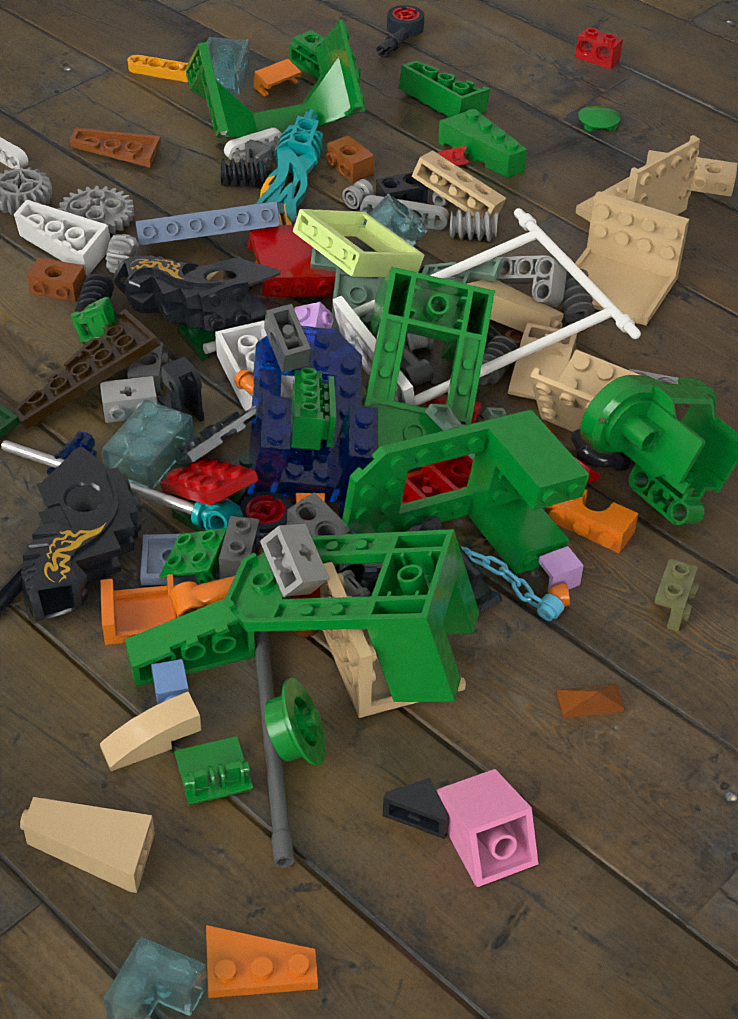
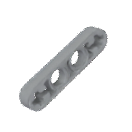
(423, 209)

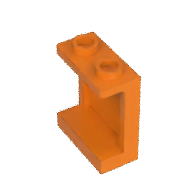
(134, 610)

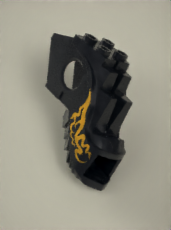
(187, 297)
(74, 544)

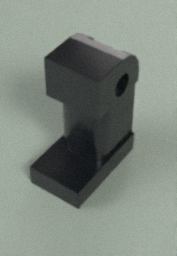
(184, 387)

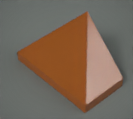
(590, 700)

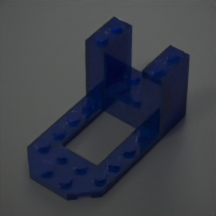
(355, 432)

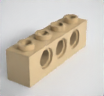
(709, 176)
(457, 185)

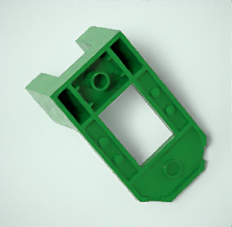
(433, 310)
(511, 480)
(412, 609)

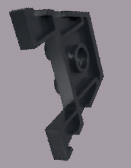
(214, 435)

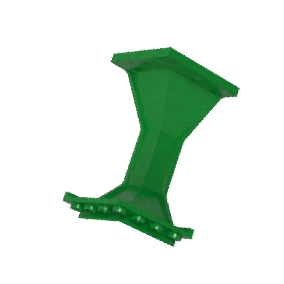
(332, 97)

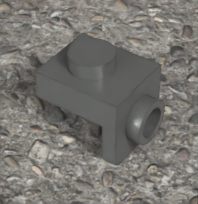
(258, 150)

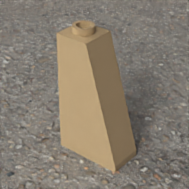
(518, 309)
(92, 838)

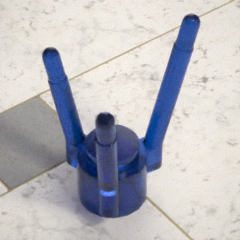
(81, 439)

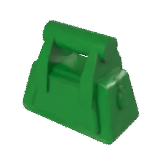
(95, 317)

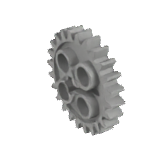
(101, 206)

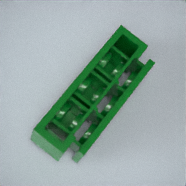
(303, 53)
(312, 410)

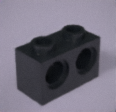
(402, 188)

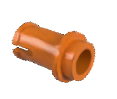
(244, 380)

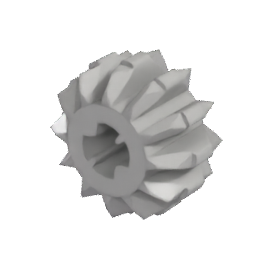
(120, 249)

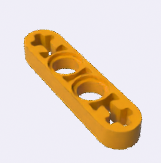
(157, 67)

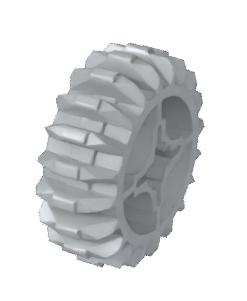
(23, 185)

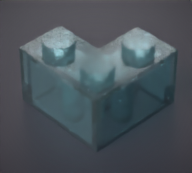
(399, 219)
(155, 976)

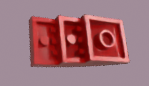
(437, 479)

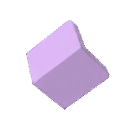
(562, 567)

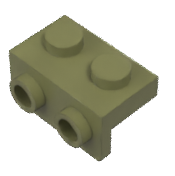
(676, 590)

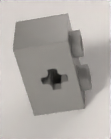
(124, 396)
(294, 560)

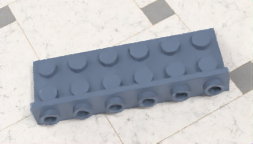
(209, 223)

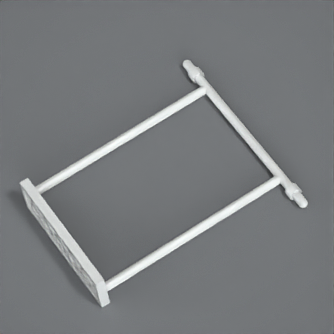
(356, 332)

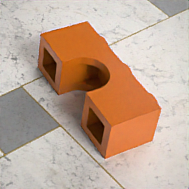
(608, 527)

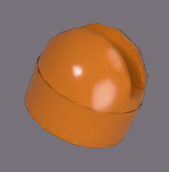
(561, 592)

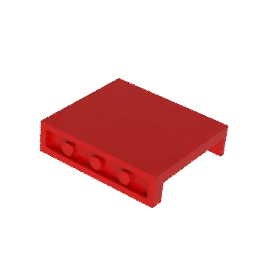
(291, 255)

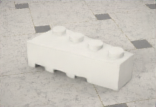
(63, 234)

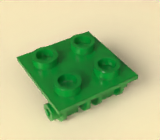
(195, 554)
(213, 770)

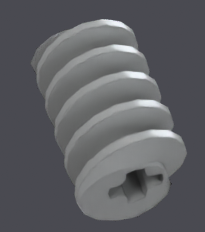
(473, 225)

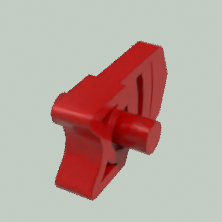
(455, 155)

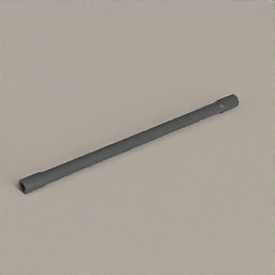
(281, 837)

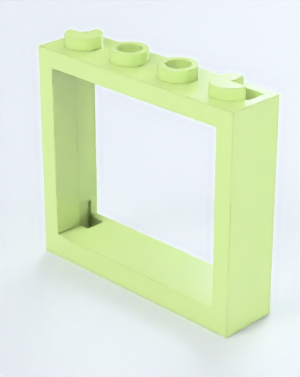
(326, 234)

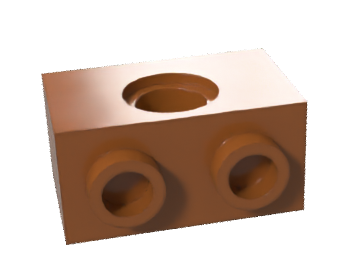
(350, 158)
(56, 279)

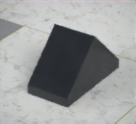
(417, 807)

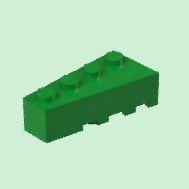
(442, 89)
(200, 638)

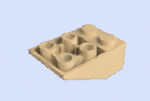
(549, 360)

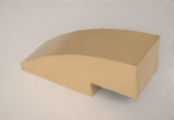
(151, 732)

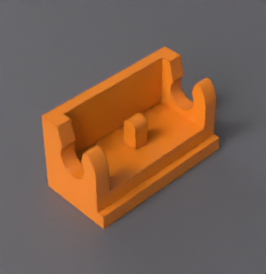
(274, 75)

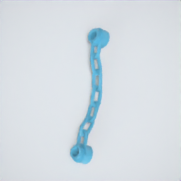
(548, 607)

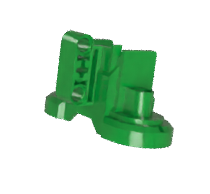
(668, 453)

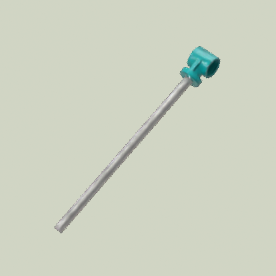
(208, 516)

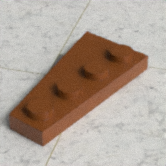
(119, 145)

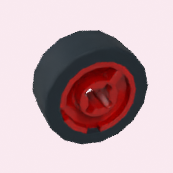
(407, 17)
(268, 508)

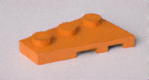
(256, 965)

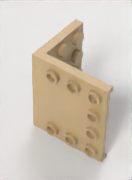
(659, 184)
(633, 254)
(568, 399)
(358, 659)

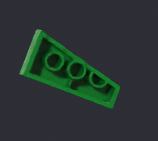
(483, 142)

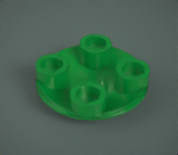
(599, 117)

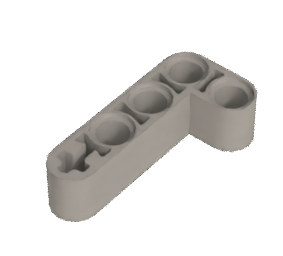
(539, 274)

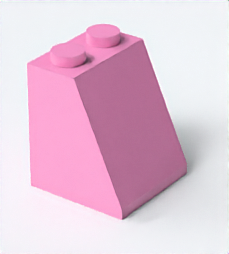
(490, 827)

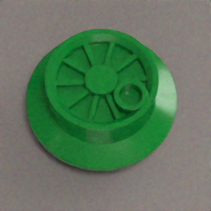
(295, 725)

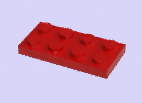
(208, 480)

